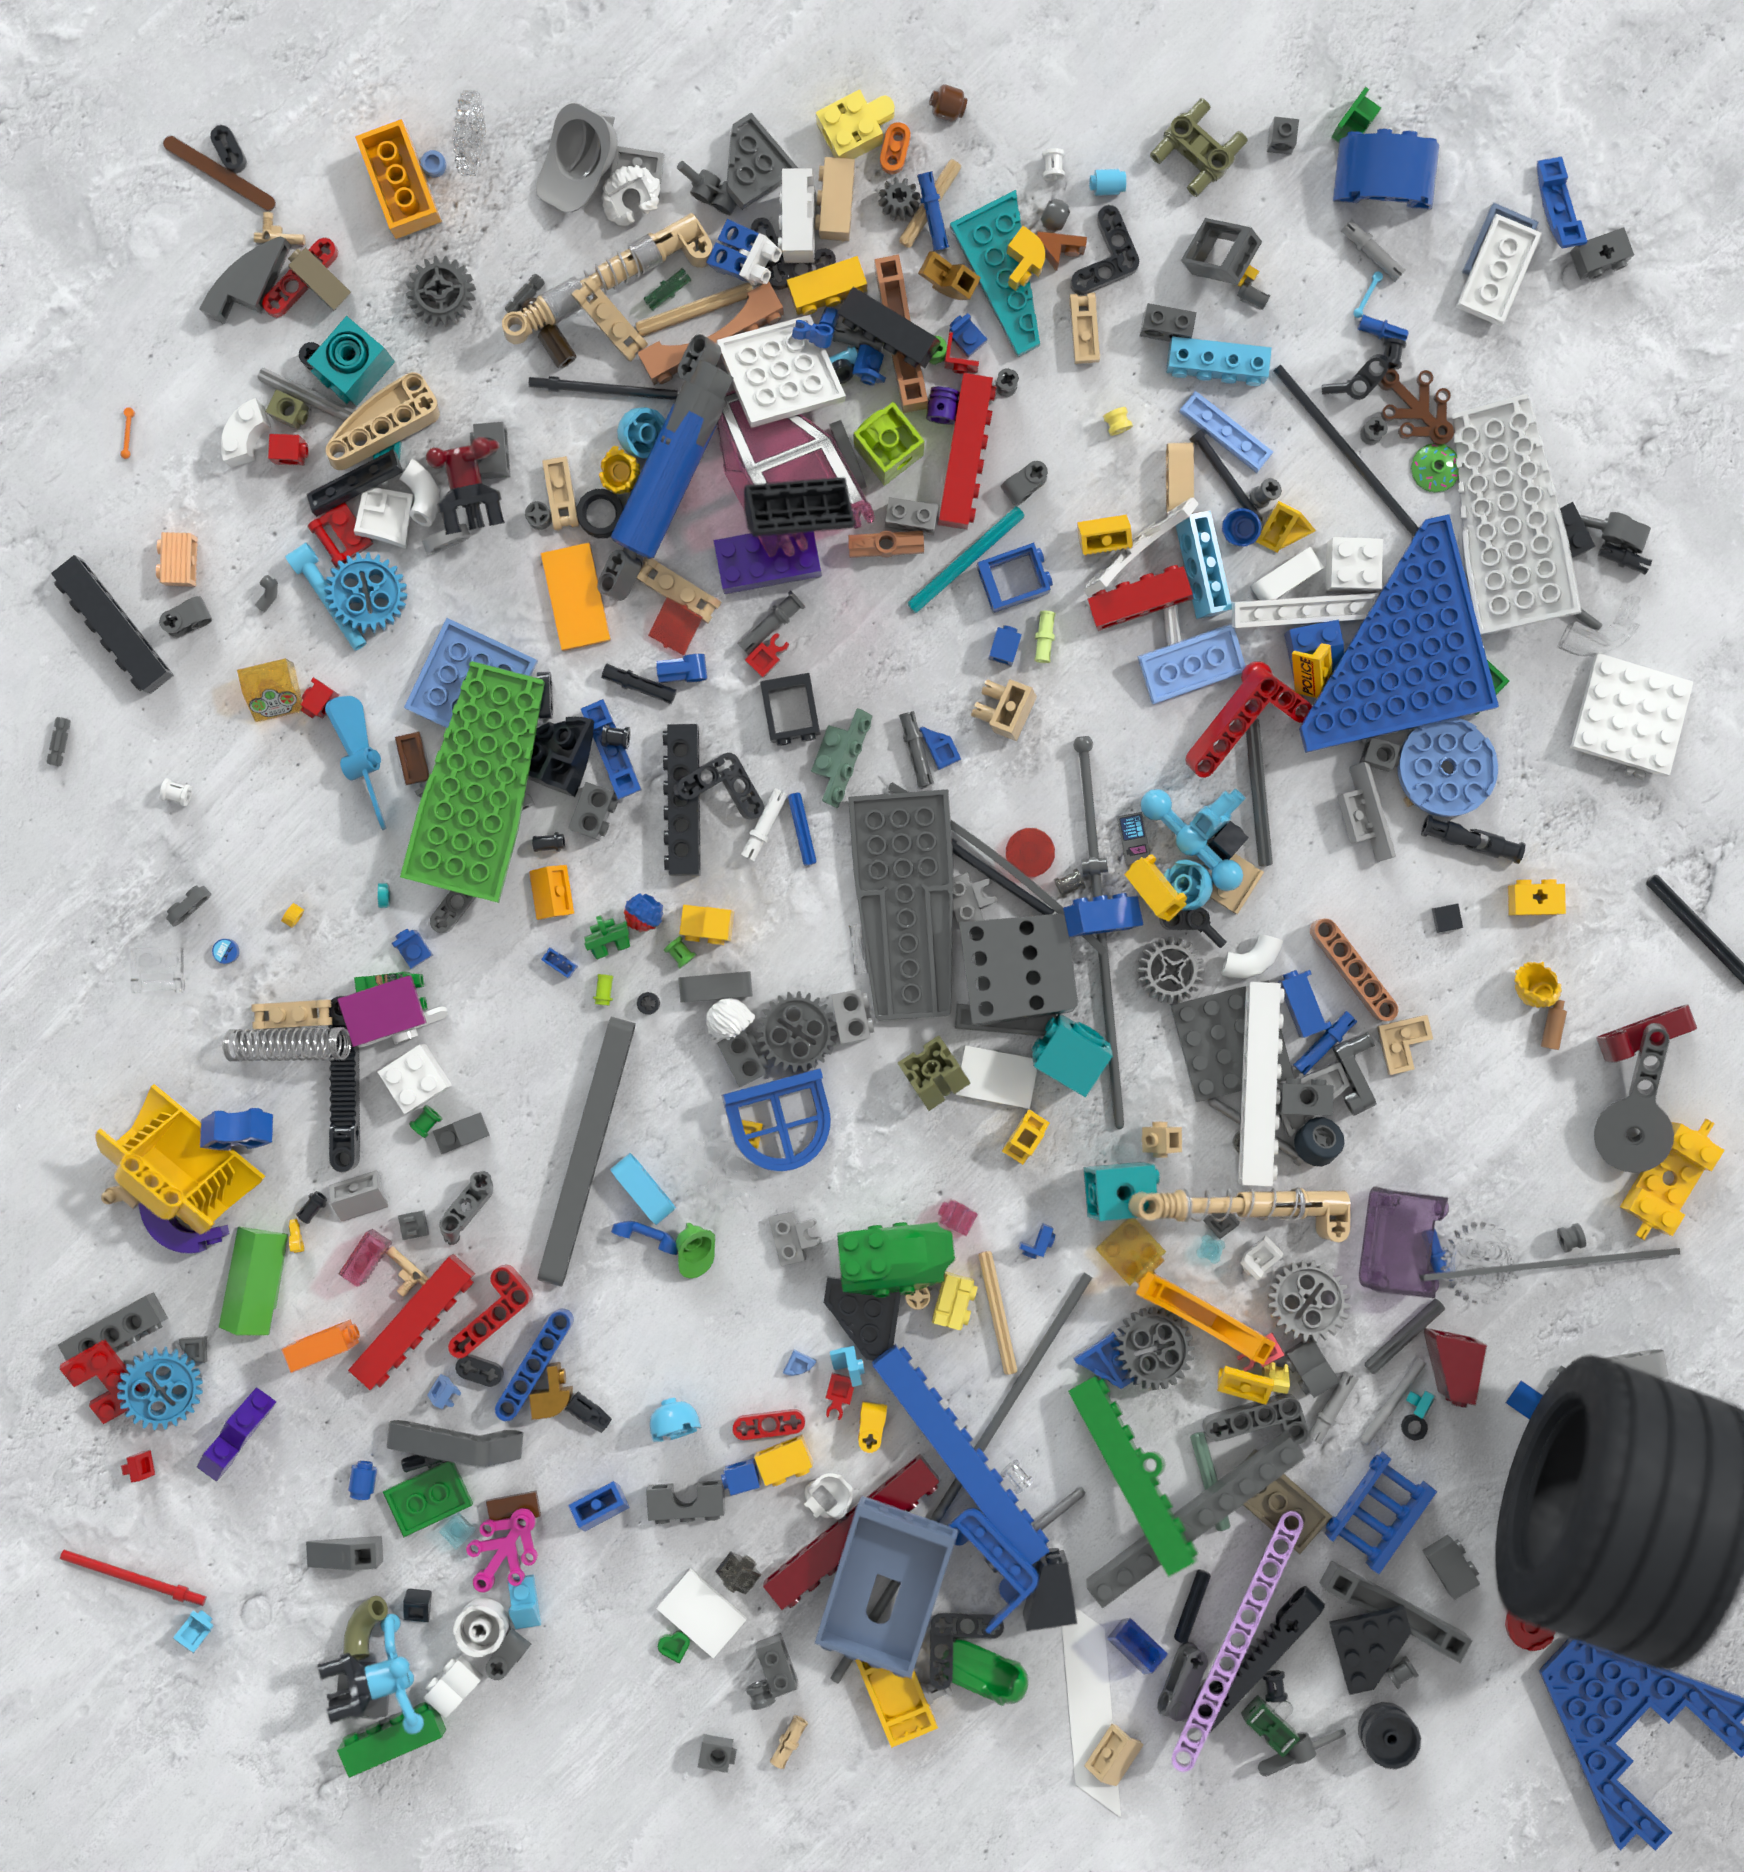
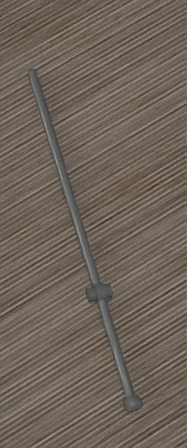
(1094, 867)

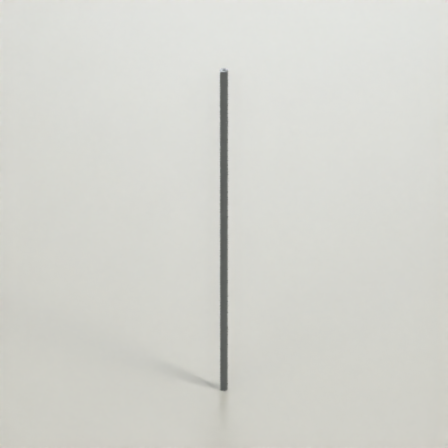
(983, 1442)

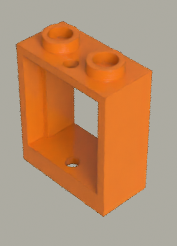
(321, 1345)

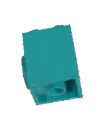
(350, 362)
(1071, 1054)
(1104, 1181)

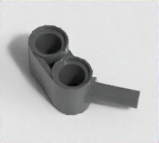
(708, 189)
(1621, 530)

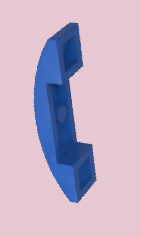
(1557, 203)
(614, 757)

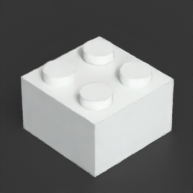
(1354, 565)
(414, 1078)

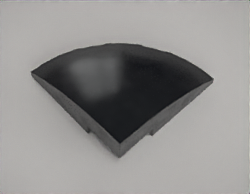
(562, 754)

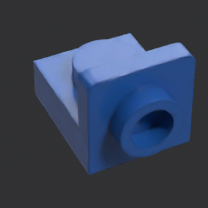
(966, 335)
(868, 365)
(412, 947)

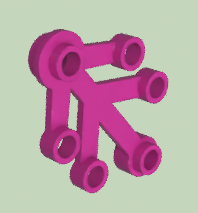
(506, 1547)

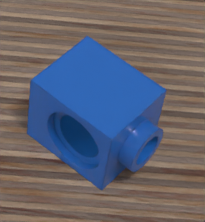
(1005, 645)
(741, 1477)

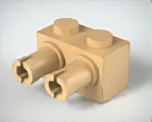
(1012, 709)

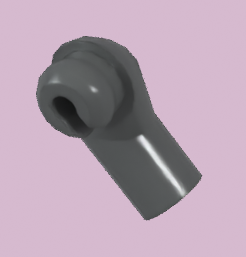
(270, 593)

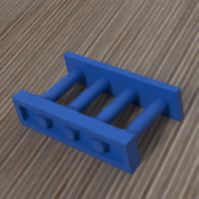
(1405, 1515)

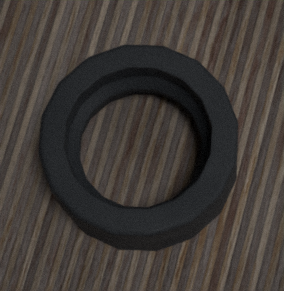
(582, 507)

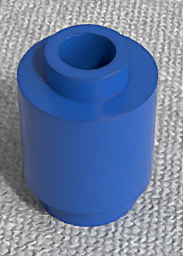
(362, 1480)

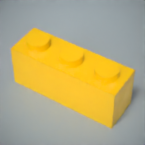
(826, 286)

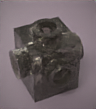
(738, 1573)

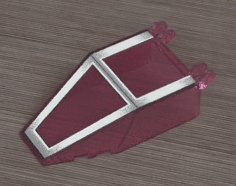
(782, 453)

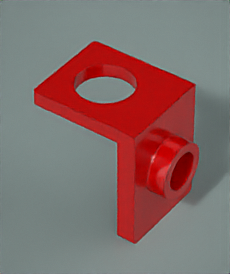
(959, 365)

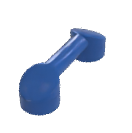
(625, 1230)

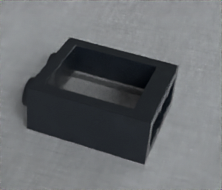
(790, 709)

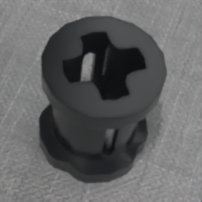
(1393, 352)
(616, 736)
(1279, 1694)

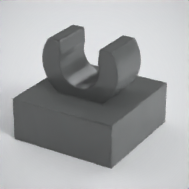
(413, 1225)

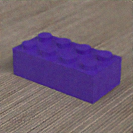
(747, 566)

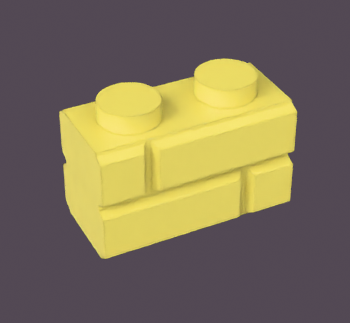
(953, 1301)

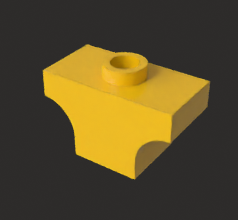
(1026, 1137)

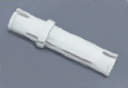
(764, 825)

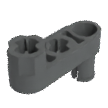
(1345, 1052)
(454, 1218)

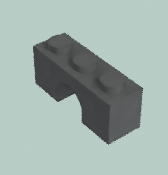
(664, 1505)

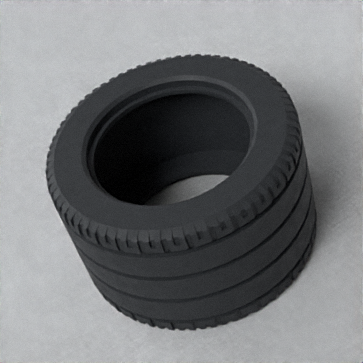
(1625, 1514)

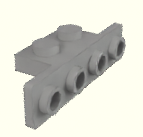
(1364, 813)

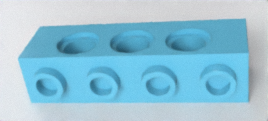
(1203, 565)

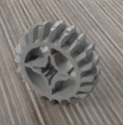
(1163, 961)

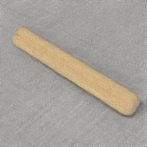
(920, 218)

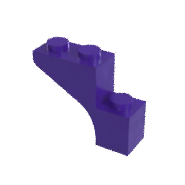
(235, 1434)

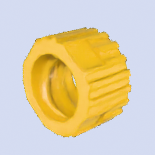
(292, 915)

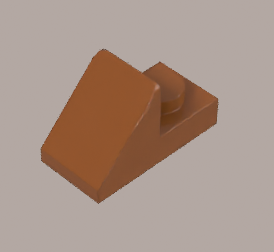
(1056, 243)

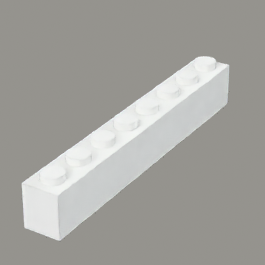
(1260, 1083)

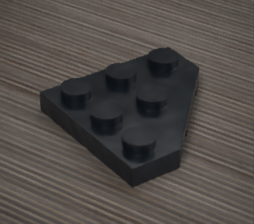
(864, 1318)
(1369, 1645)

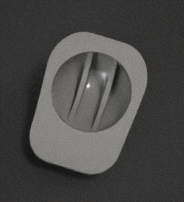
(577, 157)

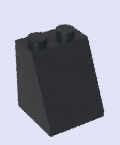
(1052, 1600)

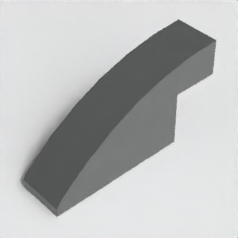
(247, 280)

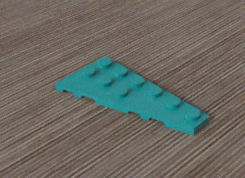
(985, 241)

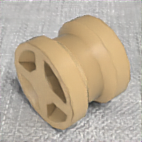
(919, 1299)

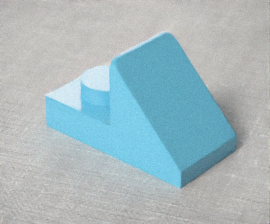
(524, 1603)

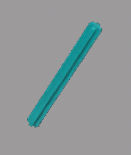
(966, 559)

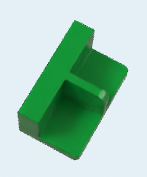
(1357, 117)

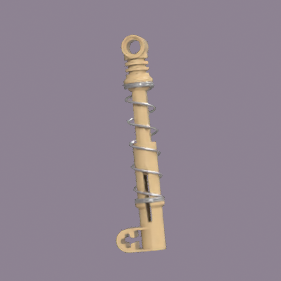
(1253, 1204)

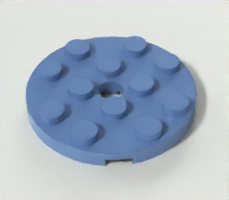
(1472, 761)

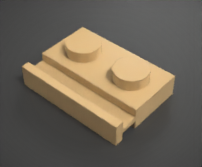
(1236, 898)

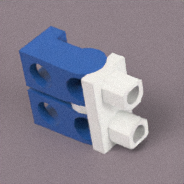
(744, 254)

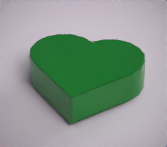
(674, 1645)

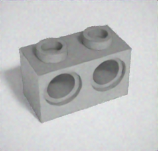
(911, 516)
(845, 1017)

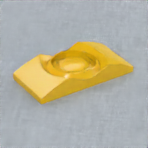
(898, 1703)

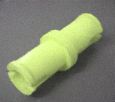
(1044, 636)

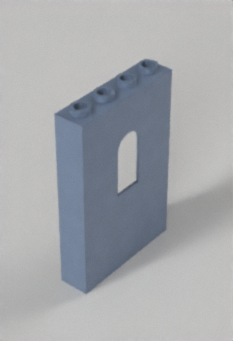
(902, 1549)

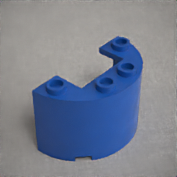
(1387, 168)

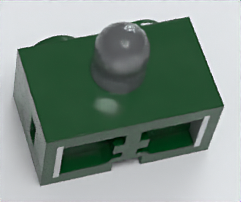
(1272, 1724)

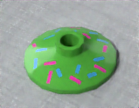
(1425, 472)

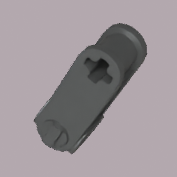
(1182, 1683)

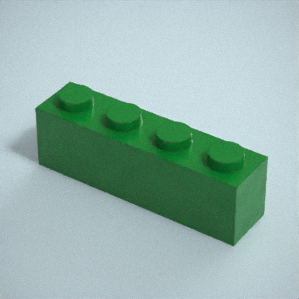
(388, 1740)

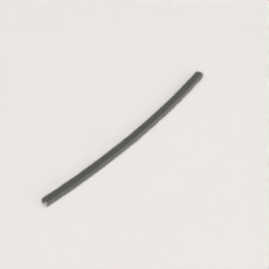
(1012, 870)
(1548, 1264)

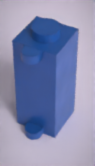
(1302, 1004)

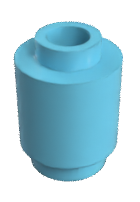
(1107, 182)

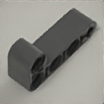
(1253, 1423)

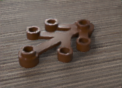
(1419, 409)

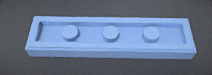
(1226, 431)

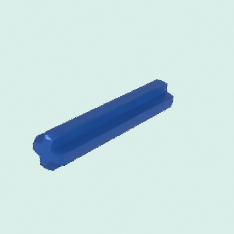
(802, 829)

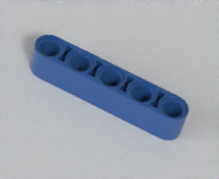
(529, 1375)

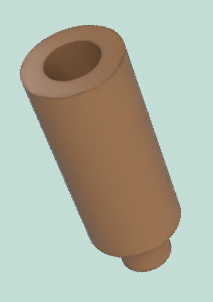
(1554, 1026)

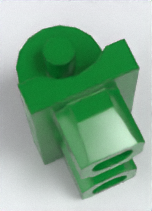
(616, 932)

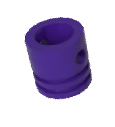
(942, 405)

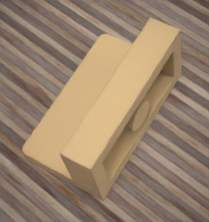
(1113, 1756)

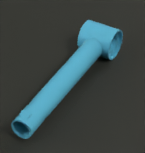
(303, 561)

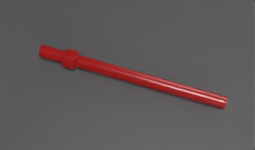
(179, 1593)

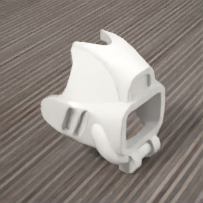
(838, 1488)

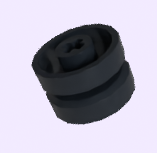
(1389, 1735)

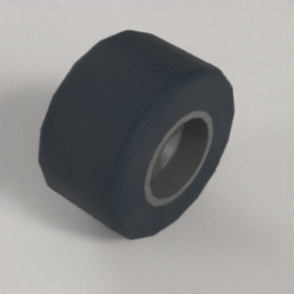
(1319, 1141)

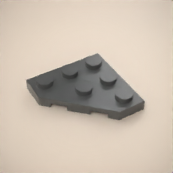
(754, 162)

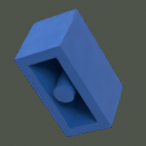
(599, 1506)

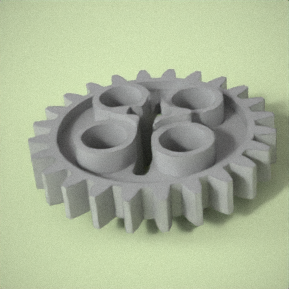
(1327, 1315)

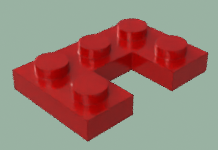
(107, 1366)

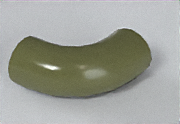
(361, 1624)

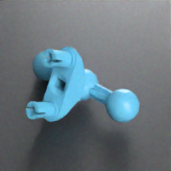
(1193, 838)

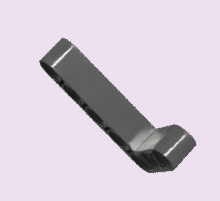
(455, 1445)

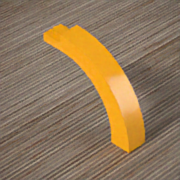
(1205, 1316)

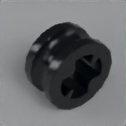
(643, 1009)

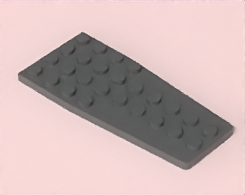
(905, 899)

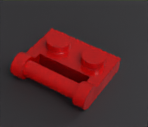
(343, 524)

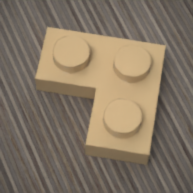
(1397, 1037)

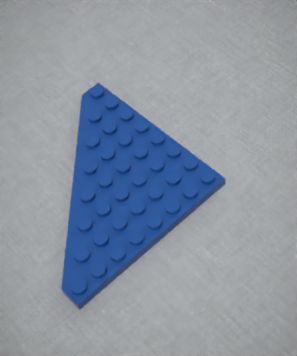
(1413, 654)

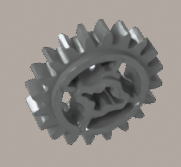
(430, 291)

